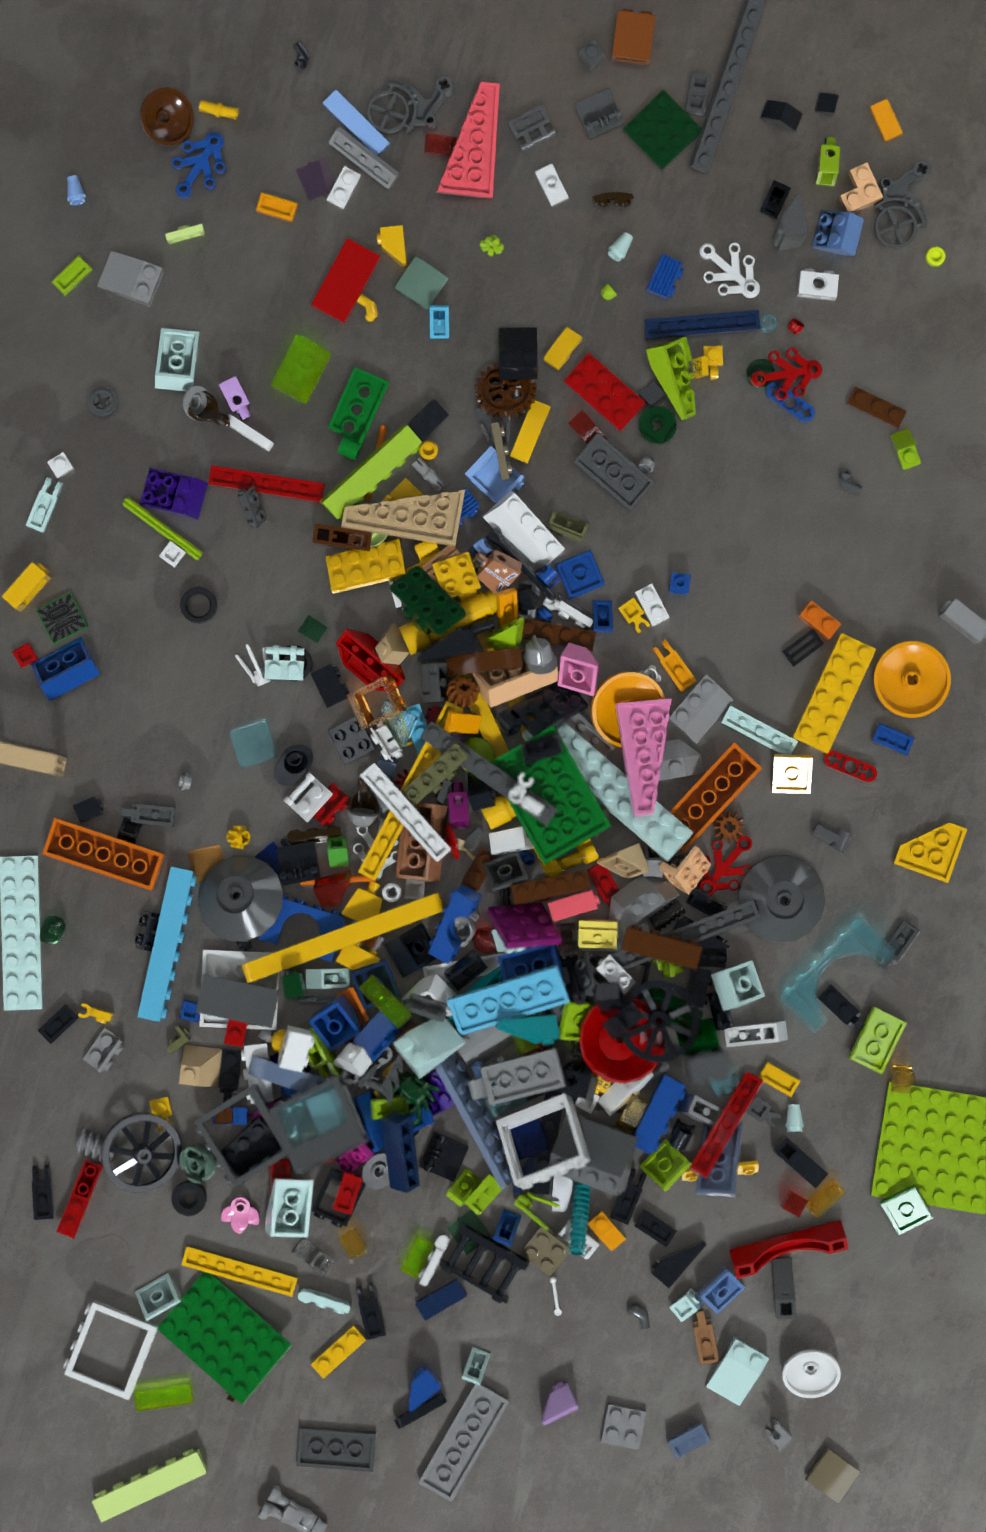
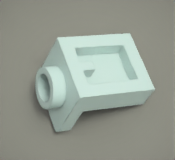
(686, 1305)

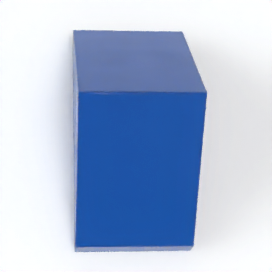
(507, 1227)

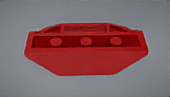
(361, 658)

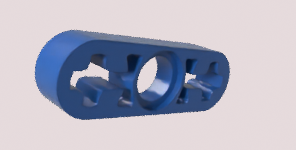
(798, 415)

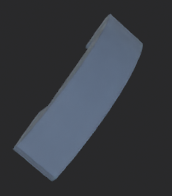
(271, 1072)

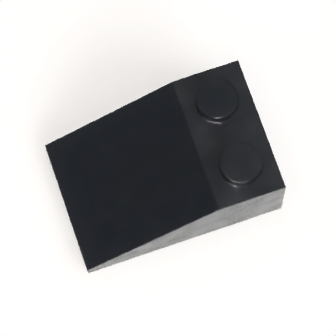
(518, 353)
(455, 644)

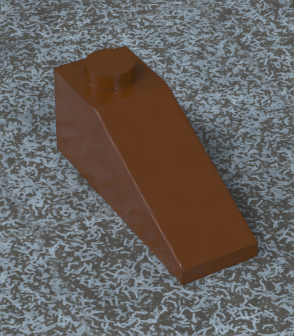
(342, 537)

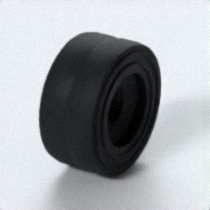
(178, 1198)

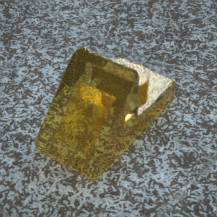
(902, 1078)
(632, 1113)

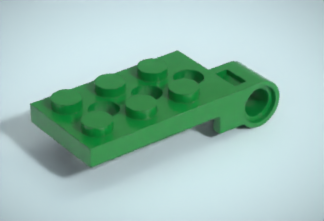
(353, 441)

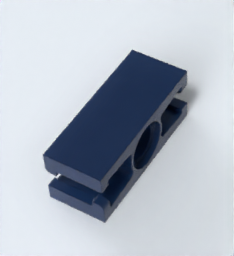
(441, 1299)

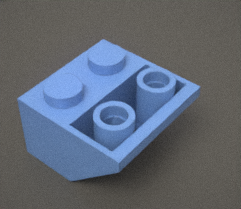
(838, 232)

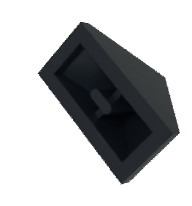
(781, 114)
(775, 199)

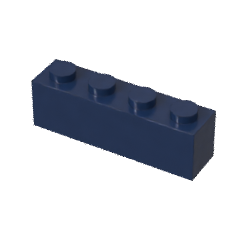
(400, 1152)

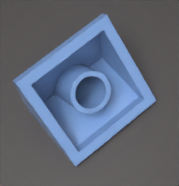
(720, 1290)

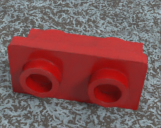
(336, 802)

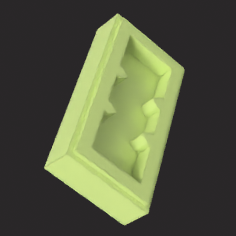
(184, 233)

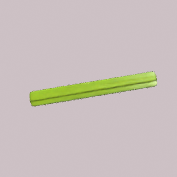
(162, 528)

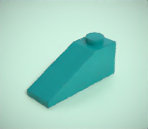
(533, 1029)

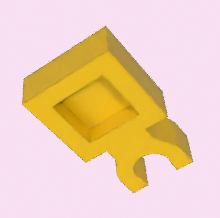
(632, 613)
(161, 1108)

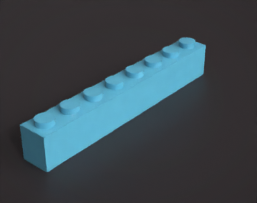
(166, 944)

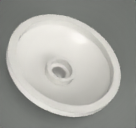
(811, 1373)

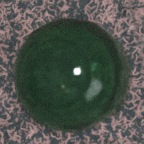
(759, 365)
(52, 930)

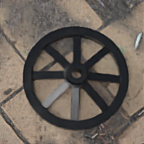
(666, 1023)
(138, 1150)

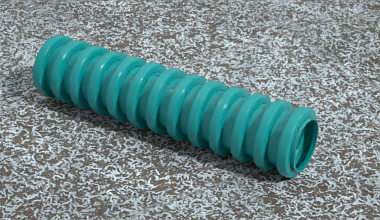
(579, 1219)

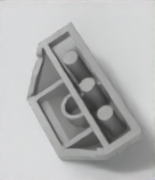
(679, 761)
(640, 901)

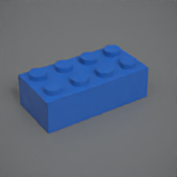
(658, 1112)

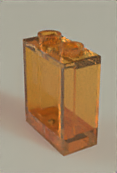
(361, 708)

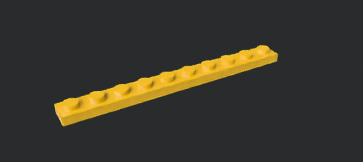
(392, 825)

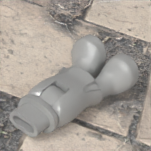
(293, 1513)

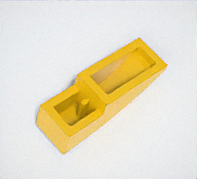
(530, 431)

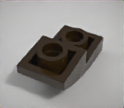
(619, 199)

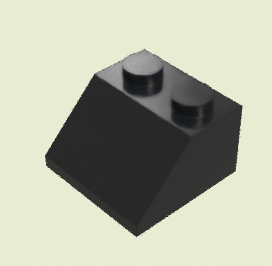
(410, 950)

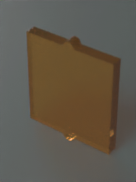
(204, 860)

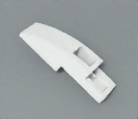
(619, 1093)

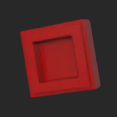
(25, 655)

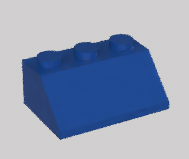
(65, 669)
(372, 1127)

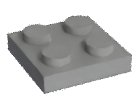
(623, 1426)

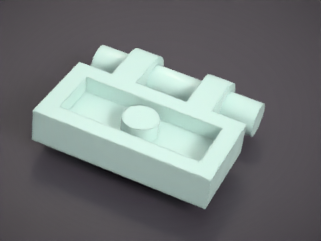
(284, 669)

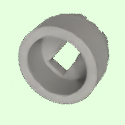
(647, 464)
(266, 1035)

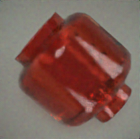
(484, 941)

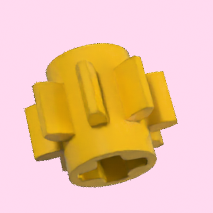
(238, 836)

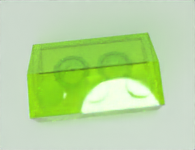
(301, 369)

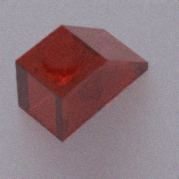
(331, 888)

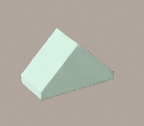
(475, 1366)

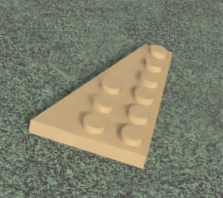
(417, 518)

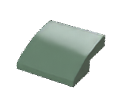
(421, 282)

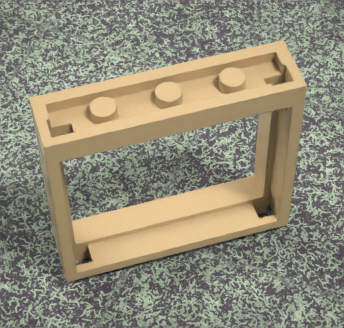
(32, 759)

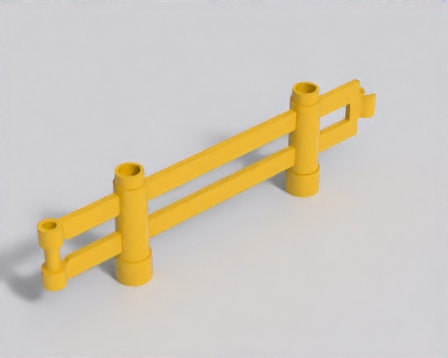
(477, 608)

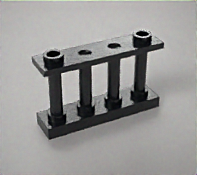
(500, 1252)

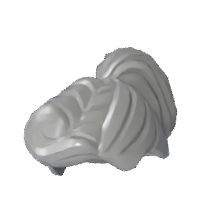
(466, 928)

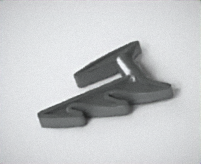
(385, 1088)

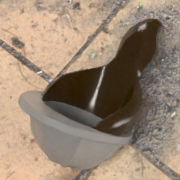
(203, 407)
(363, 806)

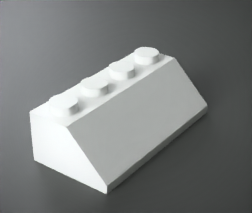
(523, 532)

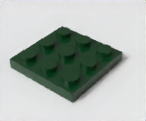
(662, 130)

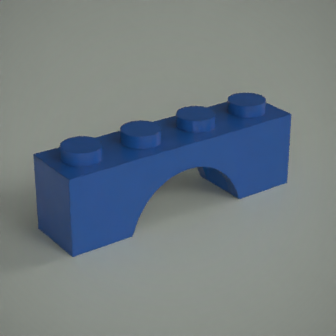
(446, 942)

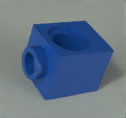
(679, 583)

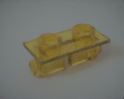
(824, 1198)

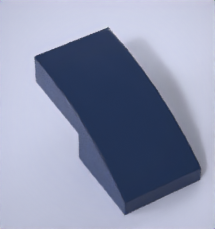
(527, 1170)

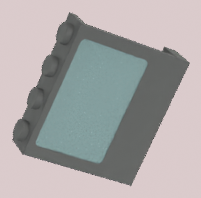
(317, 1125)

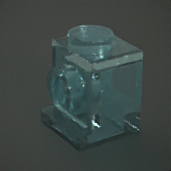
(724, 1086)

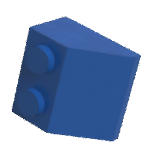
(336, 1022)
(423, 1386)

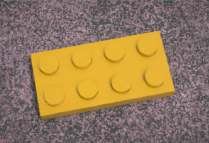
(365, 568)

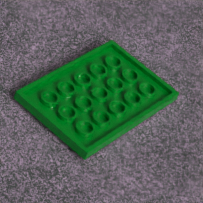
(565, 788)
(224, 1337)

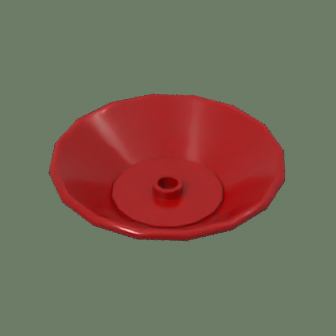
(613, 1059)

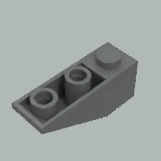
(784, 1289)

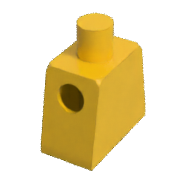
(364, 903)

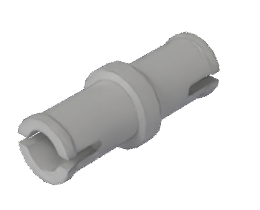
(428, 474)

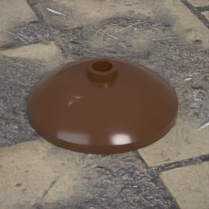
(176, 113)

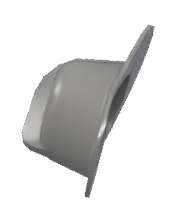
(539, 656)

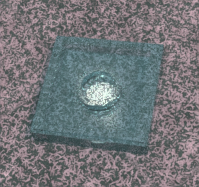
(399, 726)
(253, 744)

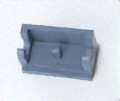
(688, 1440)

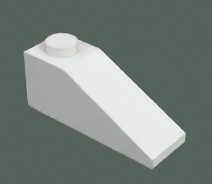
(756, 1034)

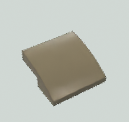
(833, 1475)

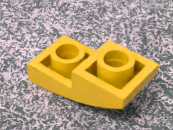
(562, 348)

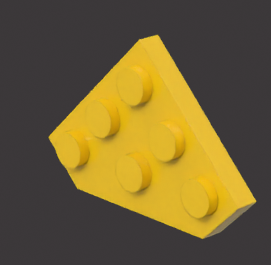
(933, 852)

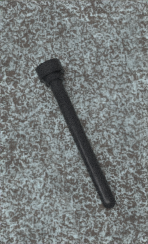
(496, 538)

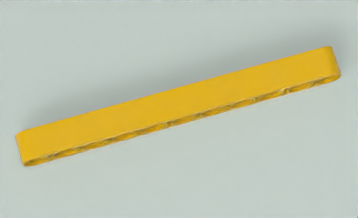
(342, 937)

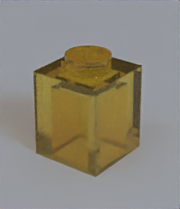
(353, 1243)

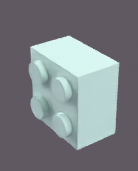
(737, 985)

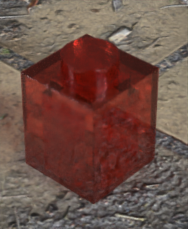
(794, 1203)

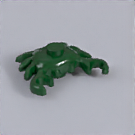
(416, 1092)

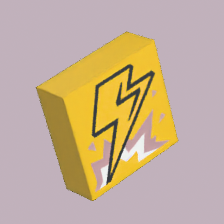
(700, 367)

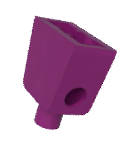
(458, 813)

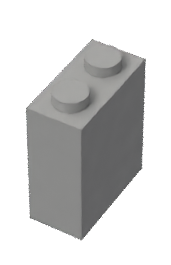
(963, 620)

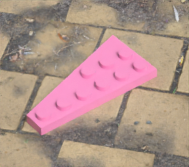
(643, 741)

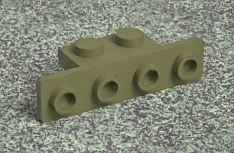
(434, 775)

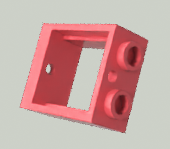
(573, 905)

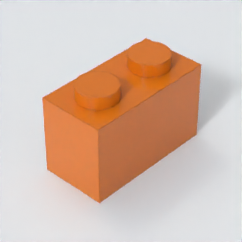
(819, 620)

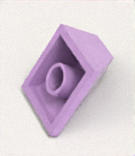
(559, 1403)

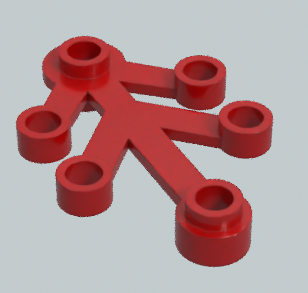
(789, 373)
(723, 869)

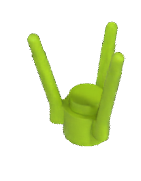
(524, 1203)

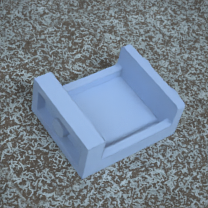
(487, 477)

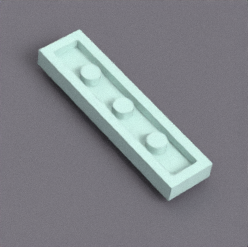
(759, 731)

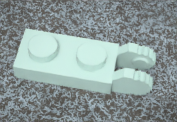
(43, 507)
(322, 1300)

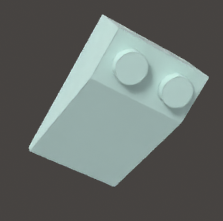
(176, 359)
(428, 1045)
(289, 1208)
(737, 1371)

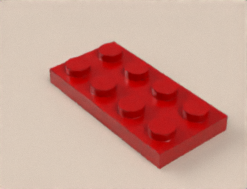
(604, 392)

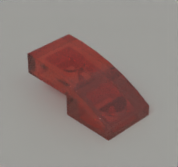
(585, 427)

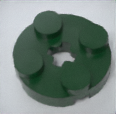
(657, 414)

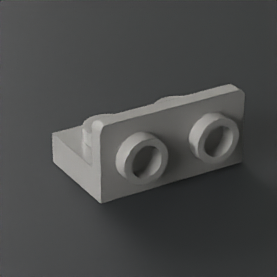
(103, 1050)

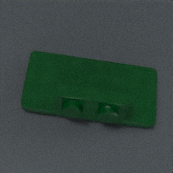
(426, 602)

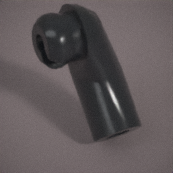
(303, 56)

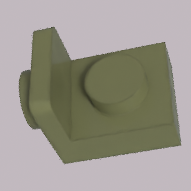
(176, 1043)

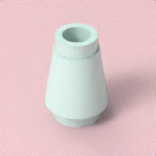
(620, 247)
(794, 1119)

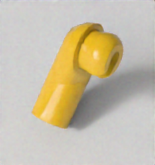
(371, 307)

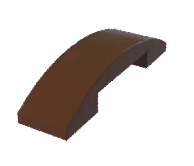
(484, 662)

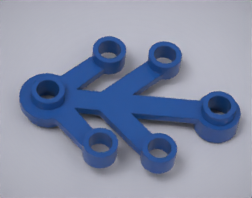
(200, 161)

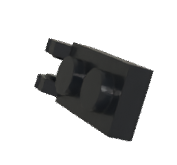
(42, 1195)
(628, 1199)
(370, 1314)

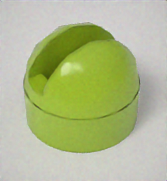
(608, 292)

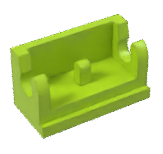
(483, 1194)

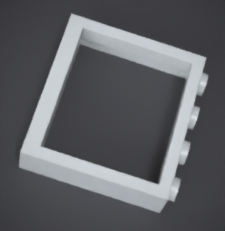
(532, 1113)
(83, 1330)

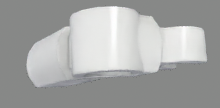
(517, 796)

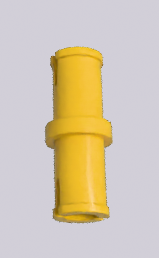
(218, 109)

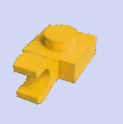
(715, 359)
(101, 1015)

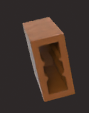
(633, 36)

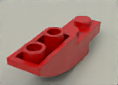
(79, 1199)

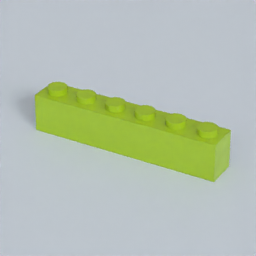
(371, 471)

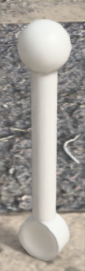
(557, 1311)

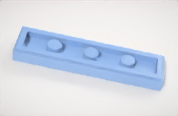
(356, 123)

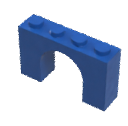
(327, 921)

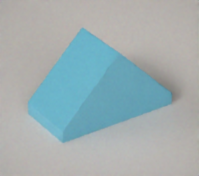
(439, 321)

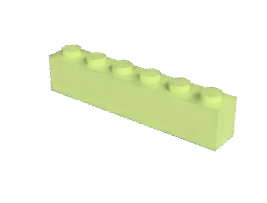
(149, 1485)

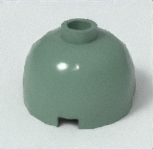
(198, 1163)

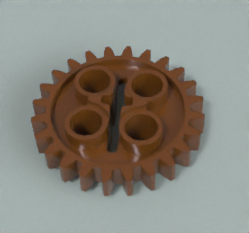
(508, 405)

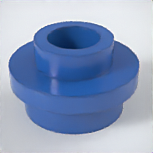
(544, 615)

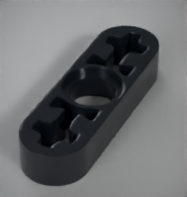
(423, 1409)

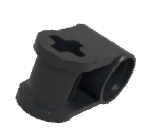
(681, 1135)

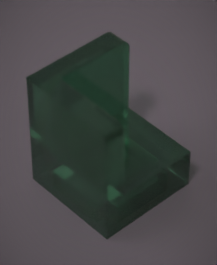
(312, 629)

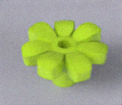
(491, 245)

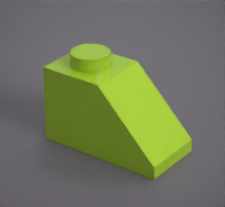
(507, 636)

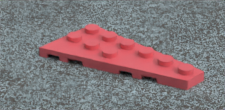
(473, 156)

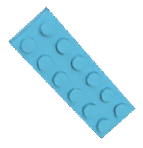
(508, 1000)

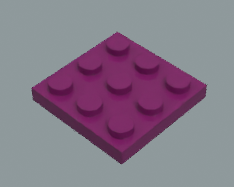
(524, 925)

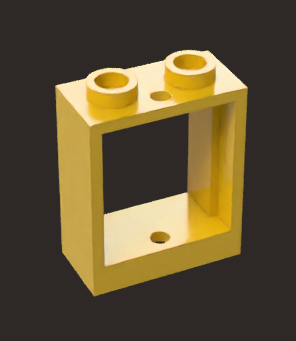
(27, 586)

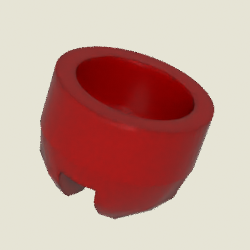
(795, 325)

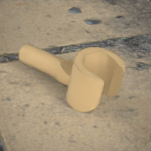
(460, 843)

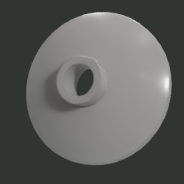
(376, 1178)

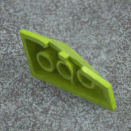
(671, 368)

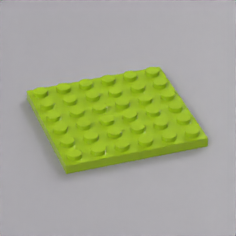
(935, 1144)

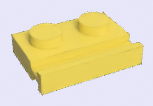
(597, 933)

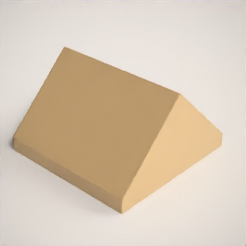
(626, 862)

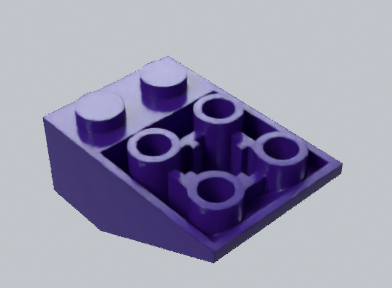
(174, 493)
(442, 1098)

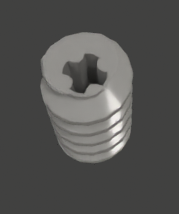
(92, 1145)

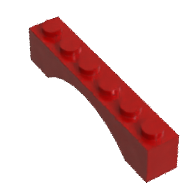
(825, 1238)

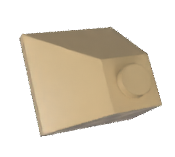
(200, 1066)

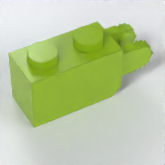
(321, 1056)

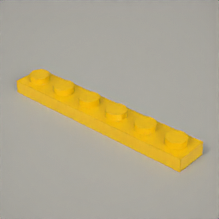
(239, 1271)

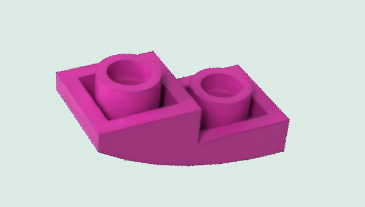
(354, 1158)

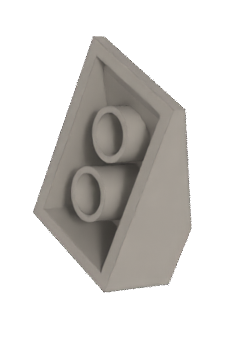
(131, 278)

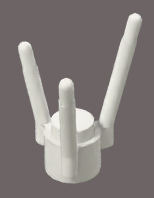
(259, 677)

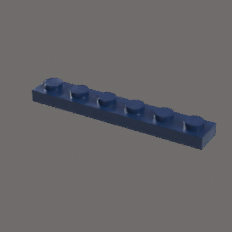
(702, 324)

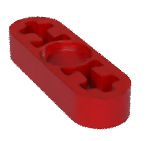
(853, 774)

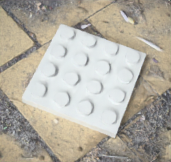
(228, 966)

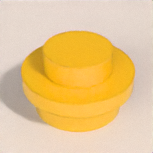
(428, 450)

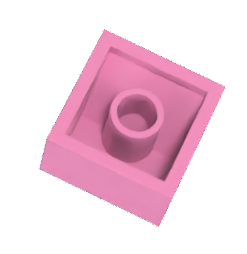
(578, 670)

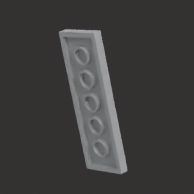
(463, 1441)

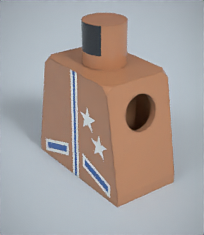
(497, 570)

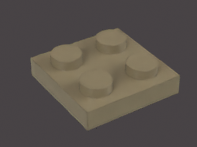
(546, 1250)

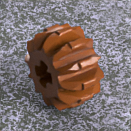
(462, 692)
(724, 832)

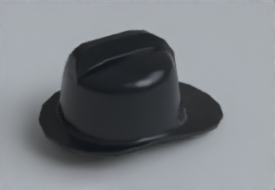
(293, 764)

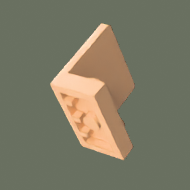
(689, 872)

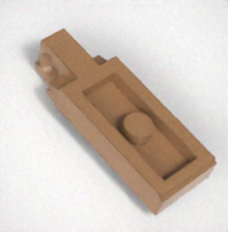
(705, 1339)

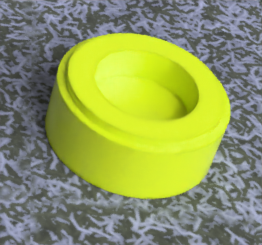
(935, 256)

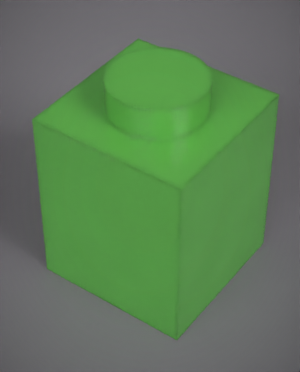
(338, 851)

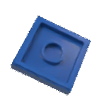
(580, 574)

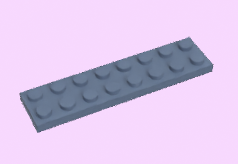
(476, 1117)

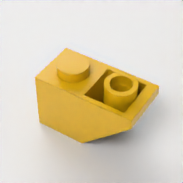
(357, 957)

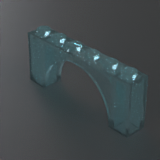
(860, 941)

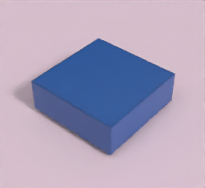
(188, 1011)

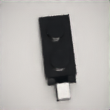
(841, 1007)
(229, 1073)

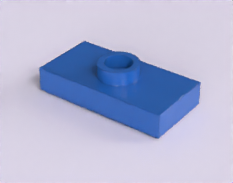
(893, 739)

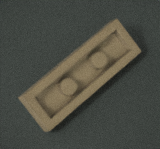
(501, 449)

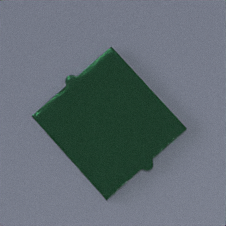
(472, 1220)

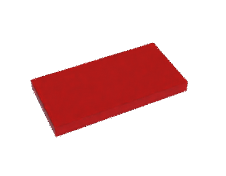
(345, 280)

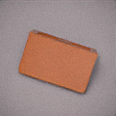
(353, 997)

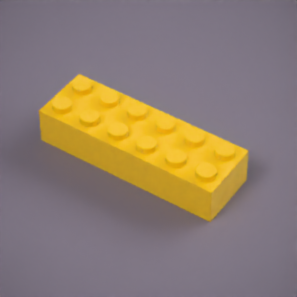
(833, 693)

